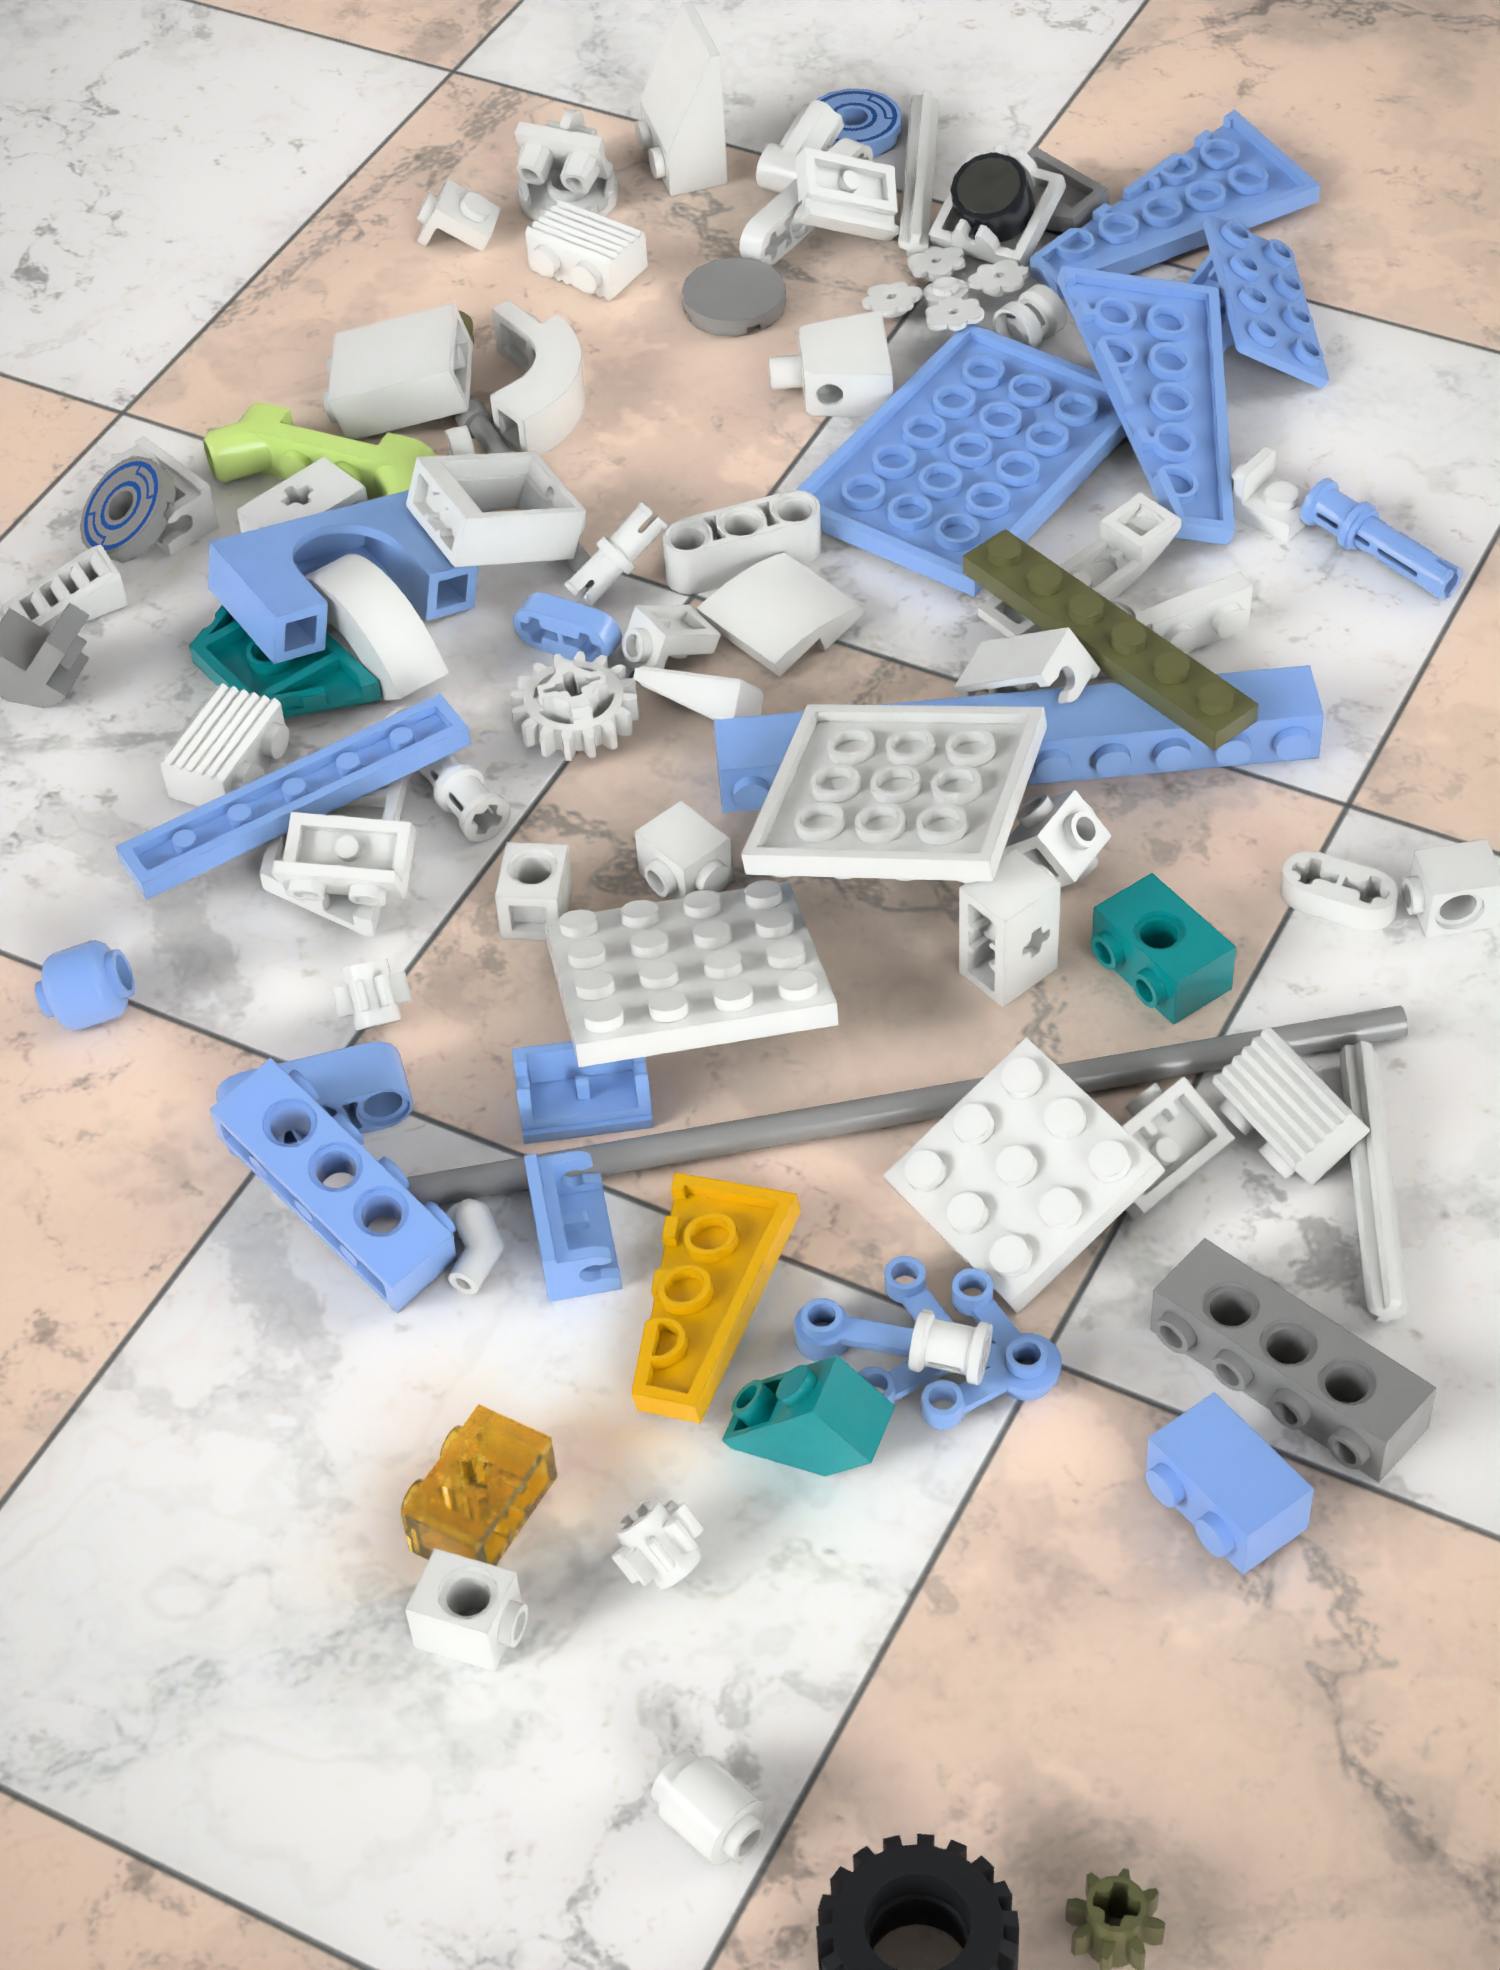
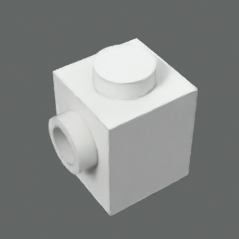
(683, 853)

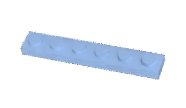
(309, 785)

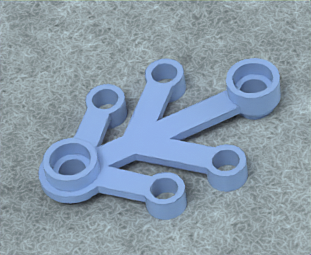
(1002, 1371)

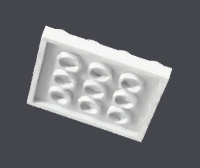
(896, 792)
(688, 973)

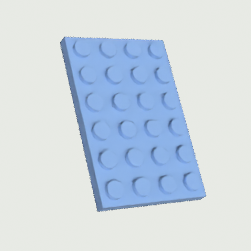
(964, 450)

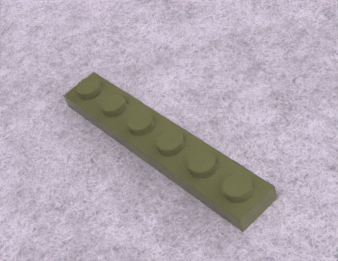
(1114, 639)

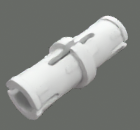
(616, 555)

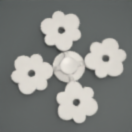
(946, 296)

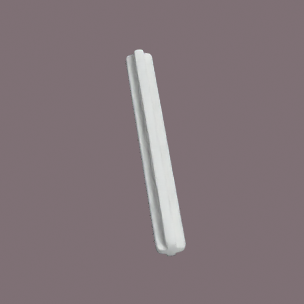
(919, 173)
(1374, 1186)

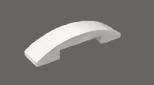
(1126, 548)

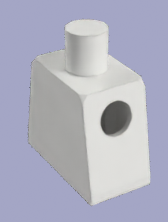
(839, 366)

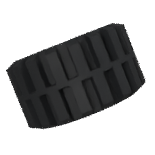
(917, 1888)

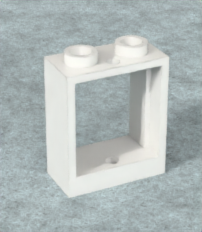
(453, 489)

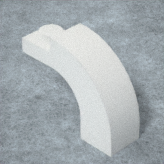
(551, 396)
(379, 625)

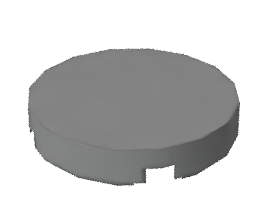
(733, 295)

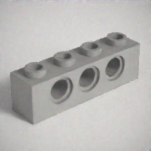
(1329, 1362)

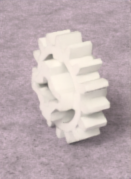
(574, 705)

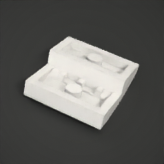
(779, 611)

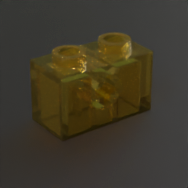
(479, 1488)

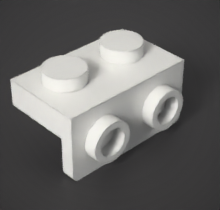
(346, 857)

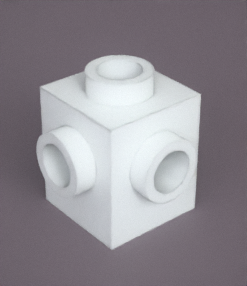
(1060, 836)

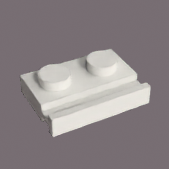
(847, 194)

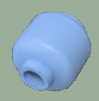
(85, 985)

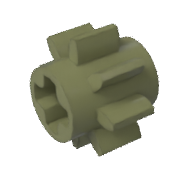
(1115, 1899)

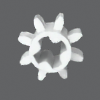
(371, 994)
(658, 1542)

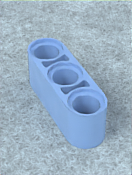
(357, 1081)

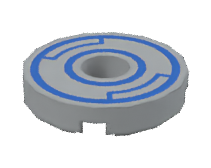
(132, 484)

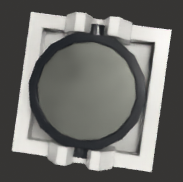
(997, 206)

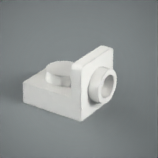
(1266, 499)
(665, 632)

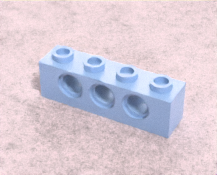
(392, 1262)

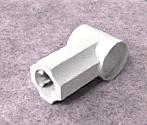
(814, 128)

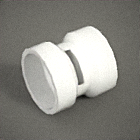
(1033, 317)

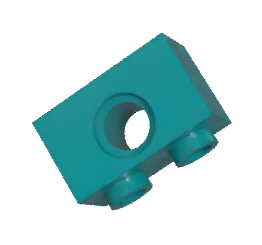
(1162, 948)

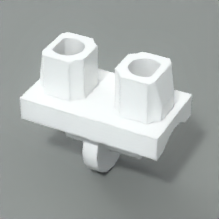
(562, 147)

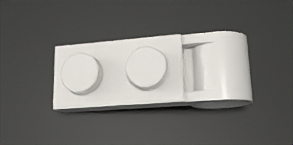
(1198, 615)

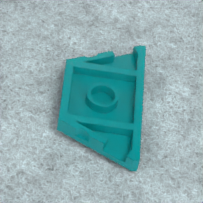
(301, 685)

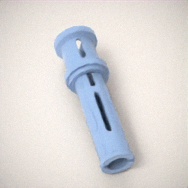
(1361, 528)

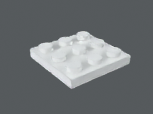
(1023, 1174)

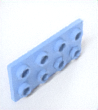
(1261, 300)

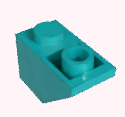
(811, 1418)

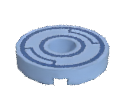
(867, 117)

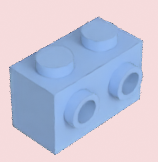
(1227, 1484)

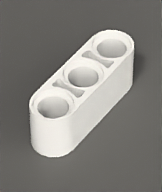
(721, 543)

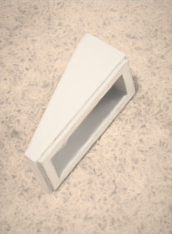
(85, 581)
(705, 694)

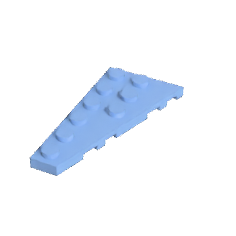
(1162, 213)
(1166, 379)

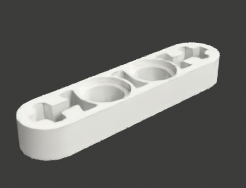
(777, 225)

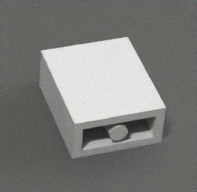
(399, 372)

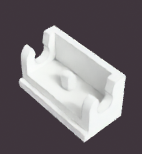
(193, 508)
(1029, 664)

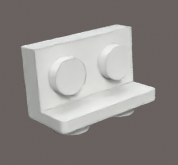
(1177, 1132)

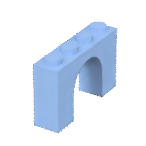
(264, 570)

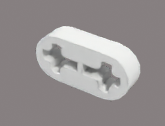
(1339, 890)

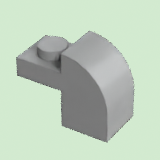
(37, 664)

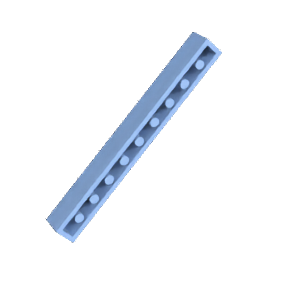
(1091, 738)

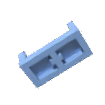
(573, 1101)
(571, 1226)

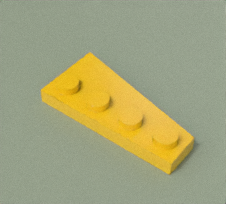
(709, 1281)

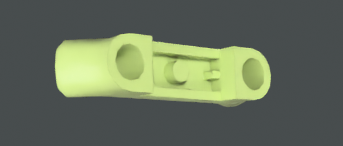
(271, 445)

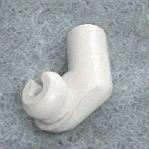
(481, 1241)

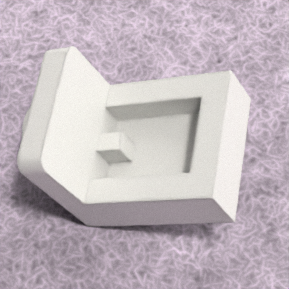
(458, 213)

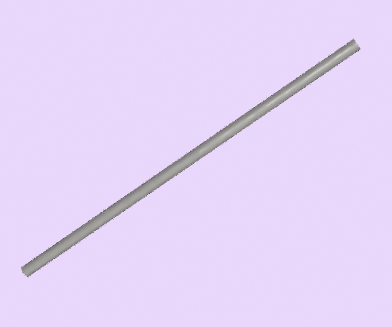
(900, 1107)

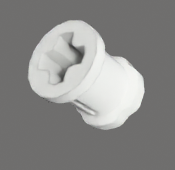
(950, 1346)

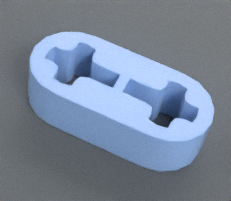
(566, 627)

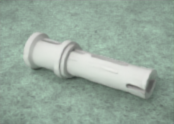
(462, 791)

